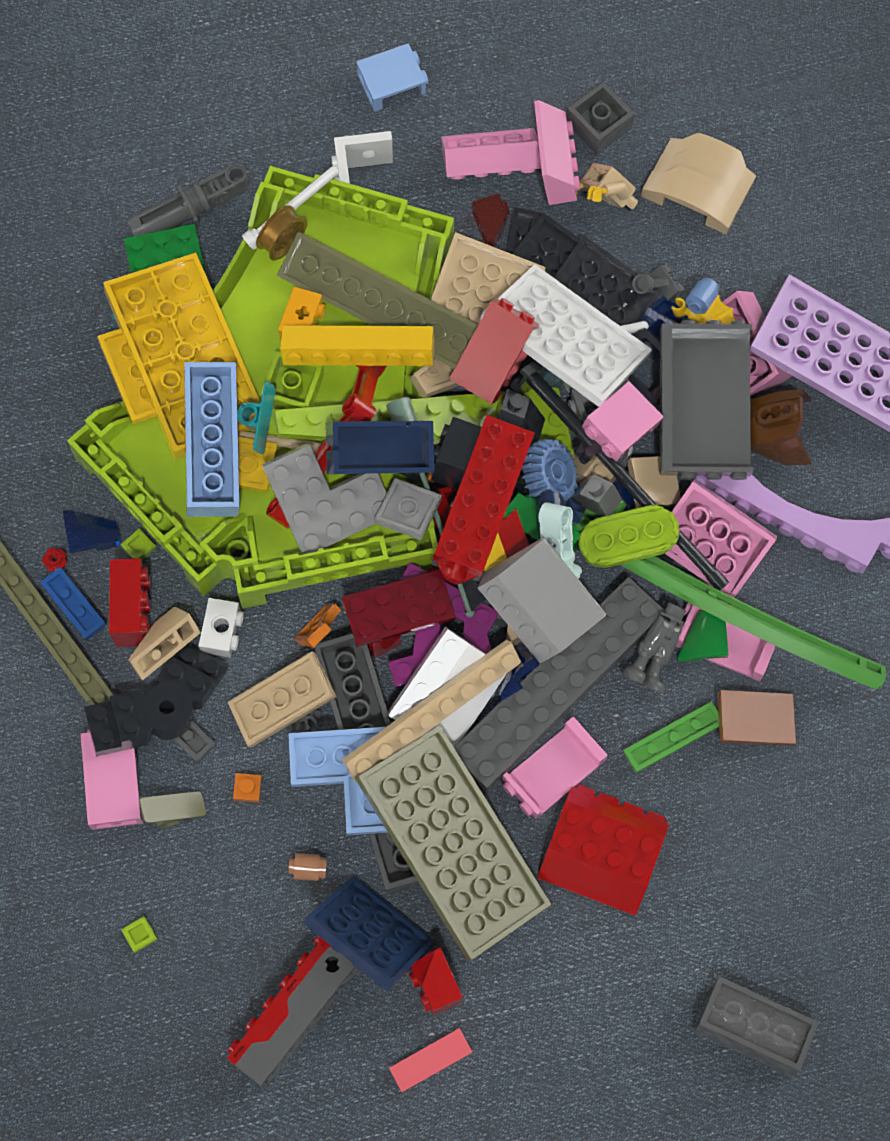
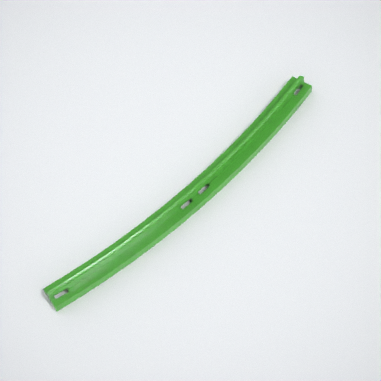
(755, 621)

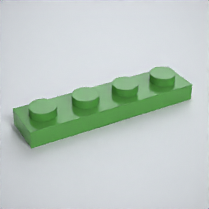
(672, 737)

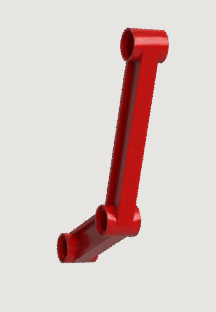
(356, 408)

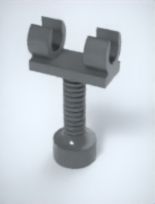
(659, 279)

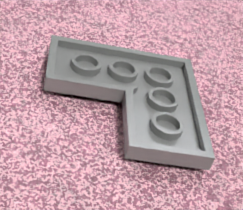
(312, 509)

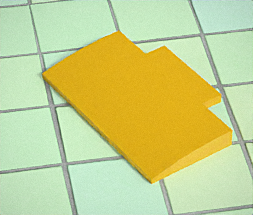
(163, 321)

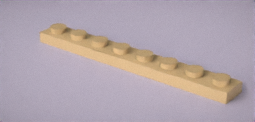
(433, 709)

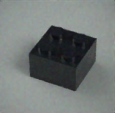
(454, 452)

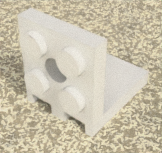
(361, 151)

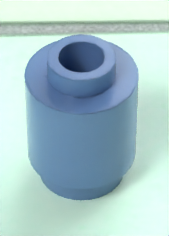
(702, 296)

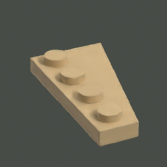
(433, 379)

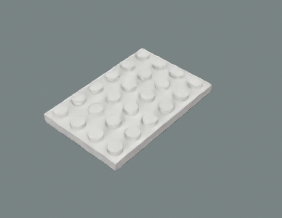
(575, 337)

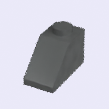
(597, 495)

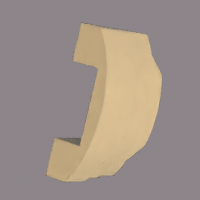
(703, 177)

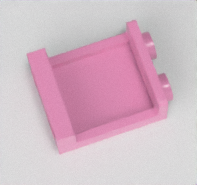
(621, 421)

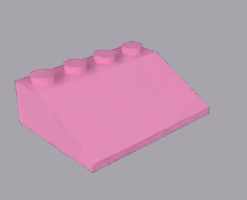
(722, 534)

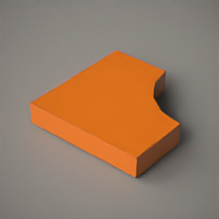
(318, 626)

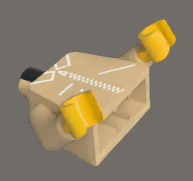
(609, 185)

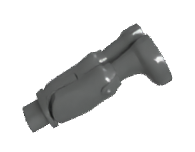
(657, 643)

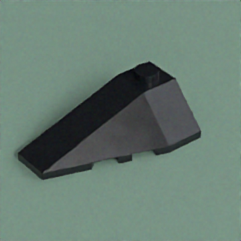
(520, 412)

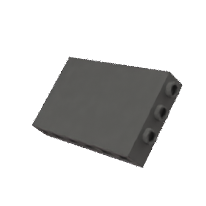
(705, 400)

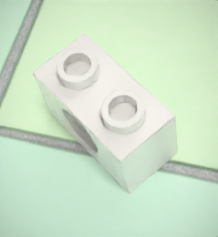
(219, 613)

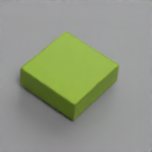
(138, 545)
(139, 934)

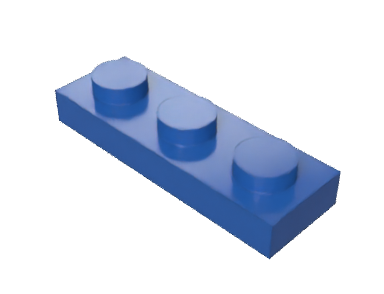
(73, 604)

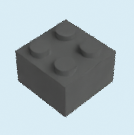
(600, 117)

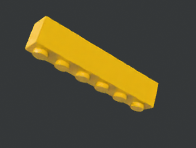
(358, 345)

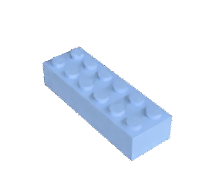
(211, 439)

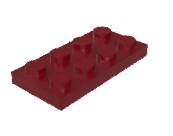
(398, 608)

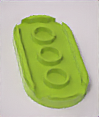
(629, 536)

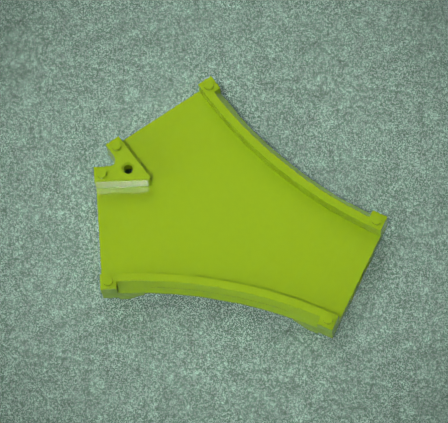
(137, 461)

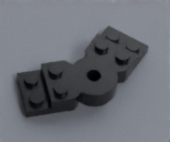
(133, 718)

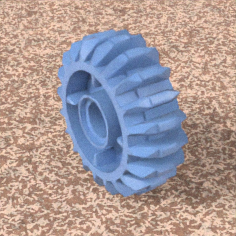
(549, 469)

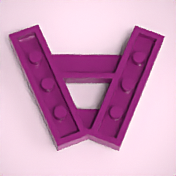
(474, 631)

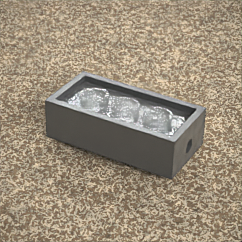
(756, 1027)

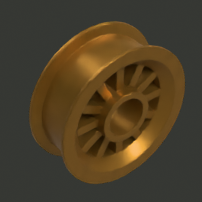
(280, 231)

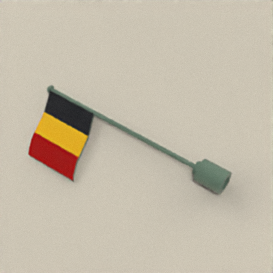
(509, 538)

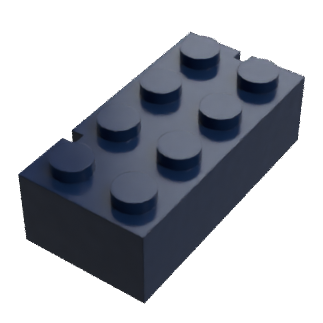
(380, 447)

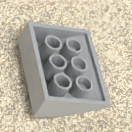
(541, 599)

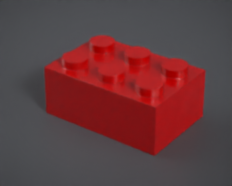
(128, 602)

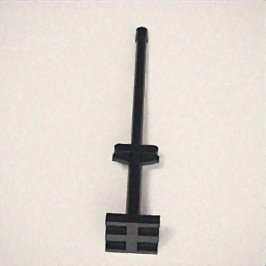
(533, 378)

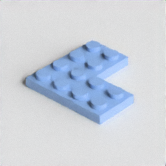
(318, 761)

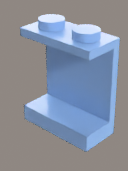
(391, 74)

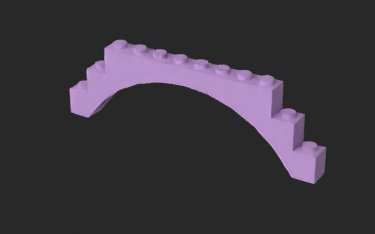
(841, 540)

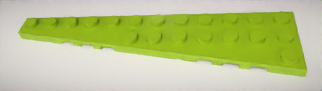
(311, 421)

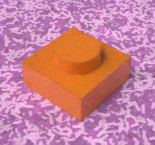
(247, 787)

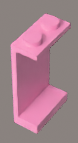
(747, 652)
(554, 769)
(110, 787)

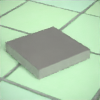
(408, 509)

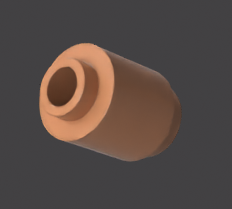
(307, 867)

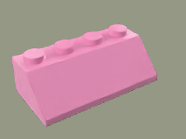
(491, 153)
(556, 154)
(763, 374)

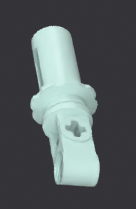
(557, 530)

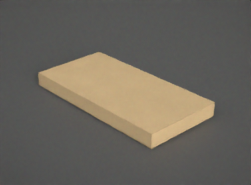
(281, 699)

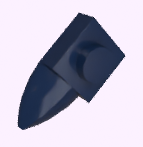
(578, 510)

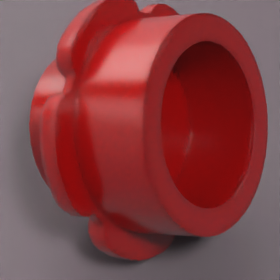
(54, 565)

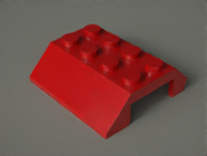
(604, 849)

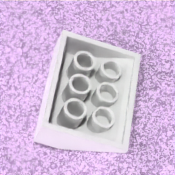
(441, 664)

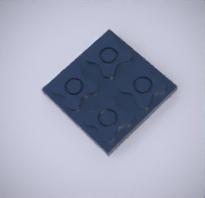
(369, 932)

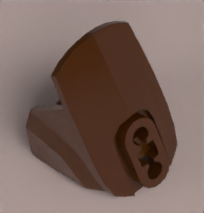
(775, 427)

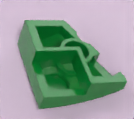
(705, 639)

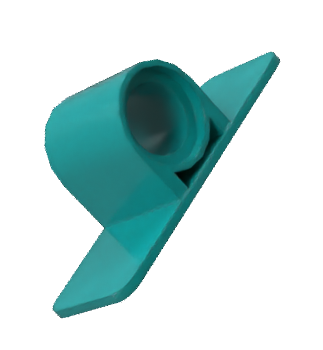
(261, 419)

